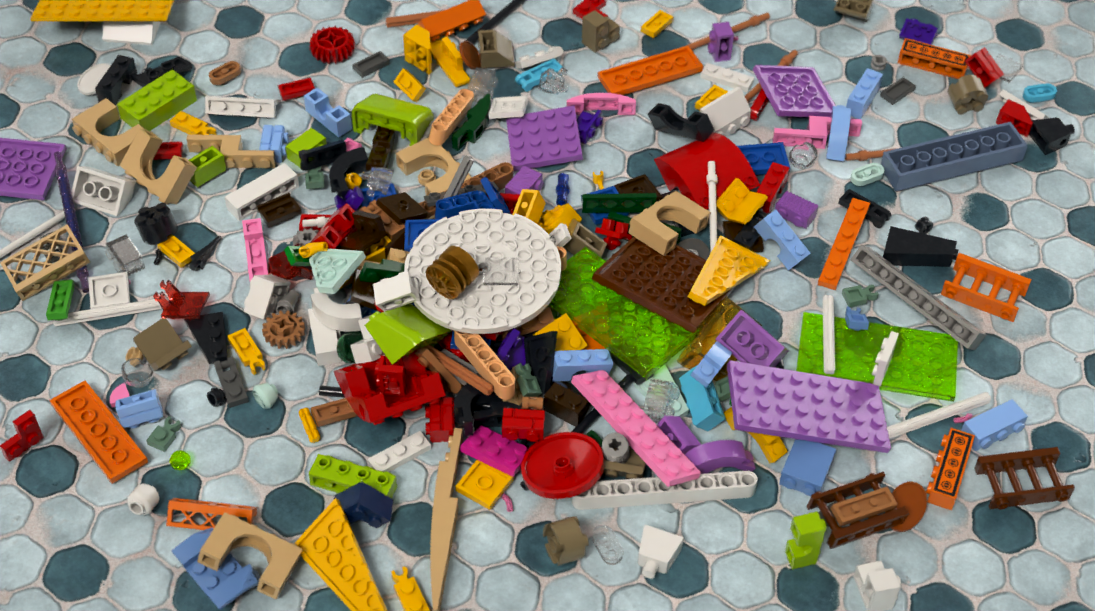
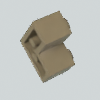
(598, 31)

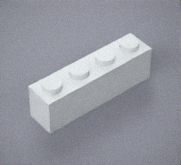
(263, 189)

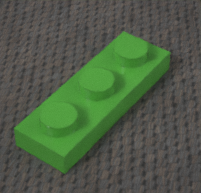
(60, 300)

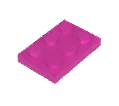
(494, 450)

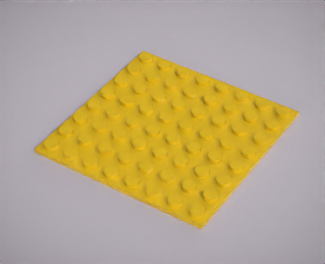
(102, 10)

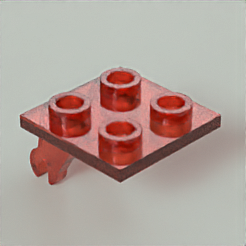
(280, 267)
(180, 304)

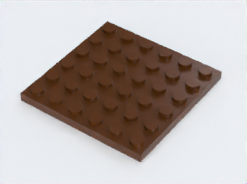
(658, 282)

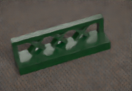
(617, 202)

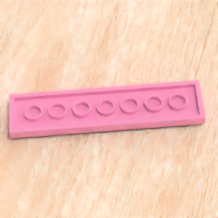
(640, 431)

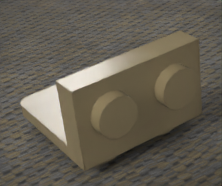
(161, 344)
(632, 469)

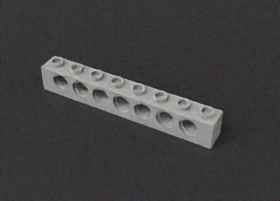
(918, 297)

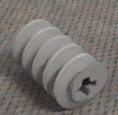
(613, 441)

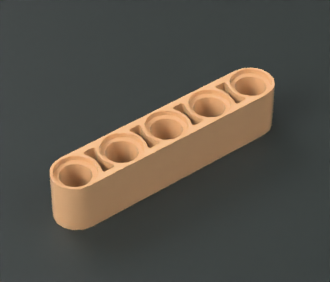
(451, 117)
(486, 363)

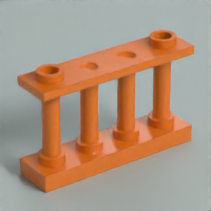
(991, 274)

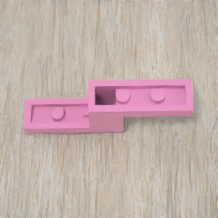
(816, 132)

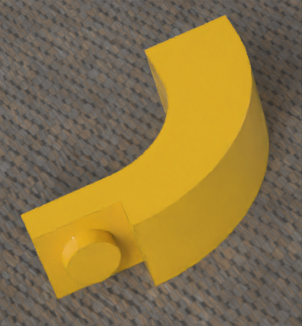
(771, 445)

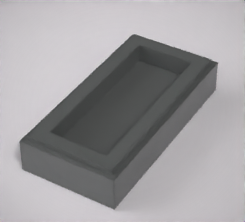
(371, 64)
(897, 90)

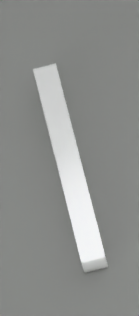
(654, 493)

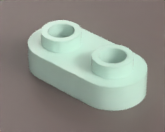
(867, 174)

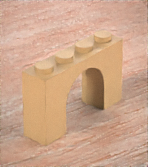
(97, 118)
(426, 155)
(139, 165)
(672, 207)
(234, 533)

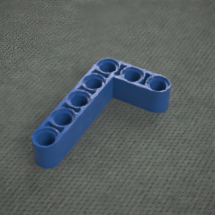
(453, 205)

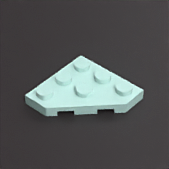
(334, 267)

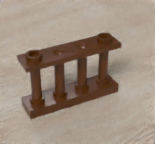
(1029, 461)
(858, 529)

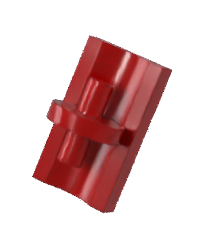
(613, 236)

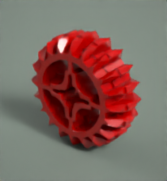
(332, 44)

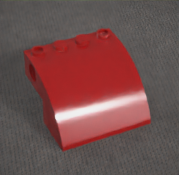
(688, 168)
(370, 404)

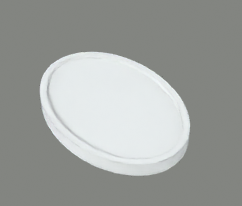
(91, 77)

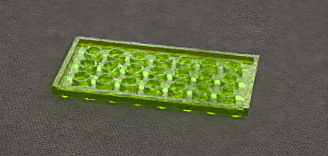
(617, 323)
(920, 366)

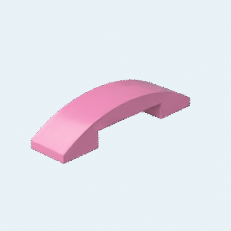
(603, 101)
(255, 247)

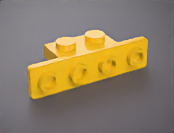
(449, 60)

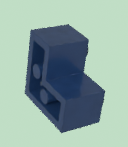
(366, 504)

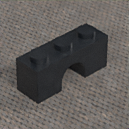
(111, 82)

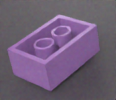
(751, 342)

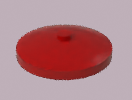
(562, 465)

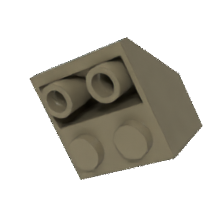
(854, 8)
(494, 49)
(582, 238)

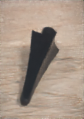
(200, 258)

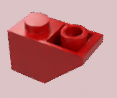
(1017, 115)

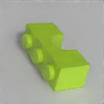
(808, 536)

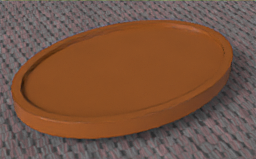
(470, 55)
(914, 499)

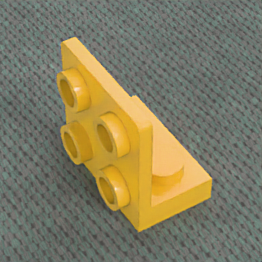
(739, 203)

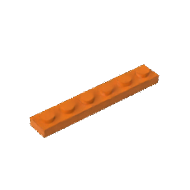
(843, 244)

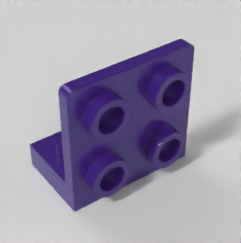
(512, 350)

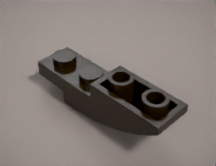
(381, 149)

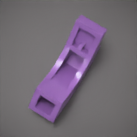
(721, 454)

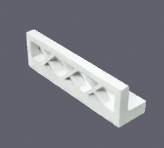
(240, 106)

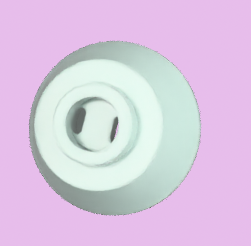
(265, 395)

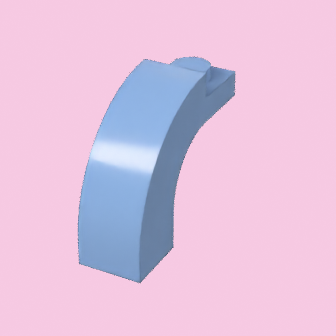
(838, 132)
(711, 364)

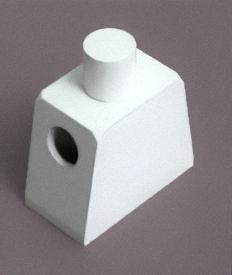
(658, 551)

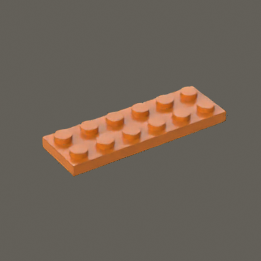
(650, 71)
(98, 431)

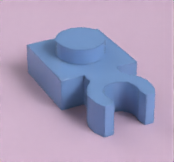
(856, 320)

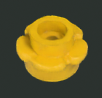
(353, 180)

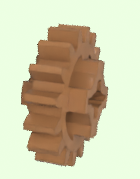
(283, 329)

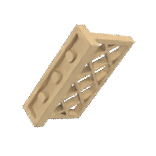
(51, 272)

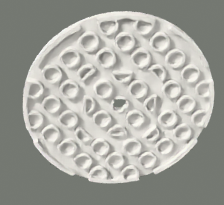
(487, 235)

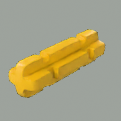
(309, 425)

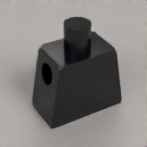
(1050, 134)

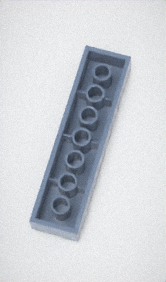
(953, 156)

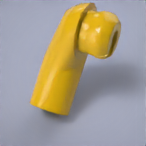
(312, 248)

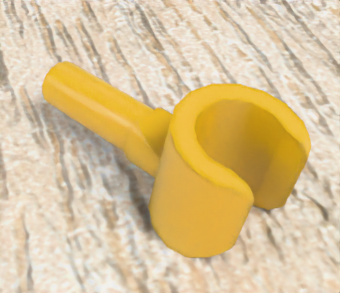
(598, 179)

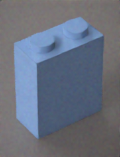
(807, 466)

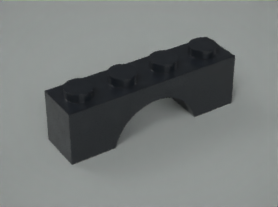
(695, 127)

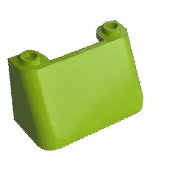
(392, 114)
(404, 331)

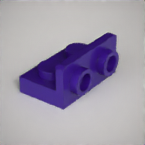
(918, 31)
(588, 124)
(353, 199)

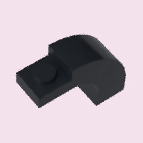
(347, 163)
(466, 402)
(494, 417)

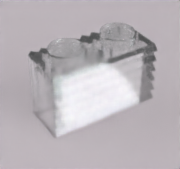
(482, 83)
(124, 255)
(660, 399)

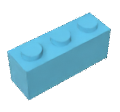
(702, 402)

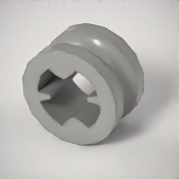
(878, 62)

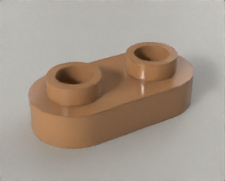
(224, 73)

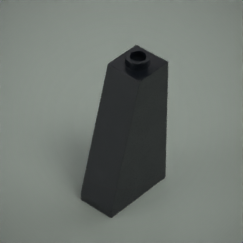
(918, 249)

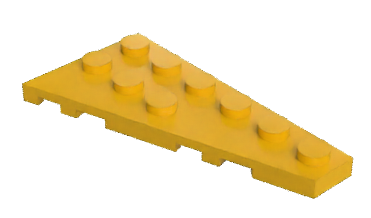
(724, 269)
(337, 558)

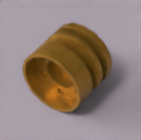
(452, 272)

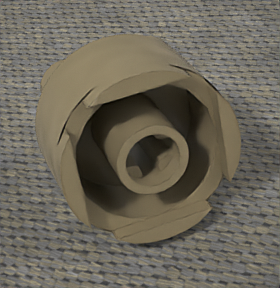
(968, 94)
(565, 540)

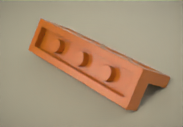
(205, 508)

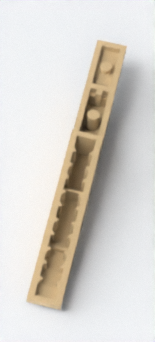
(444, 517)

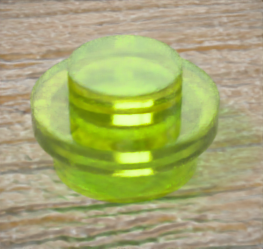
(180, 460)

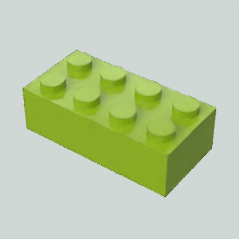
(157, 101)

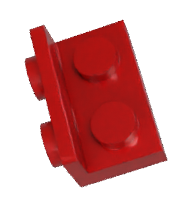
(390, 378)

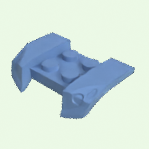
(219, 585)

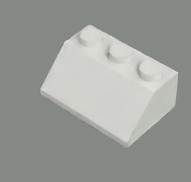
(130, 31)
(728, 112)
(102, 190)

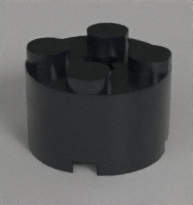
(155, 223)

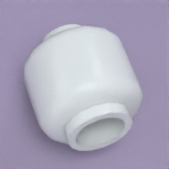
(143, 499)

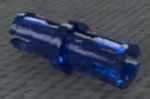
(562, 189)

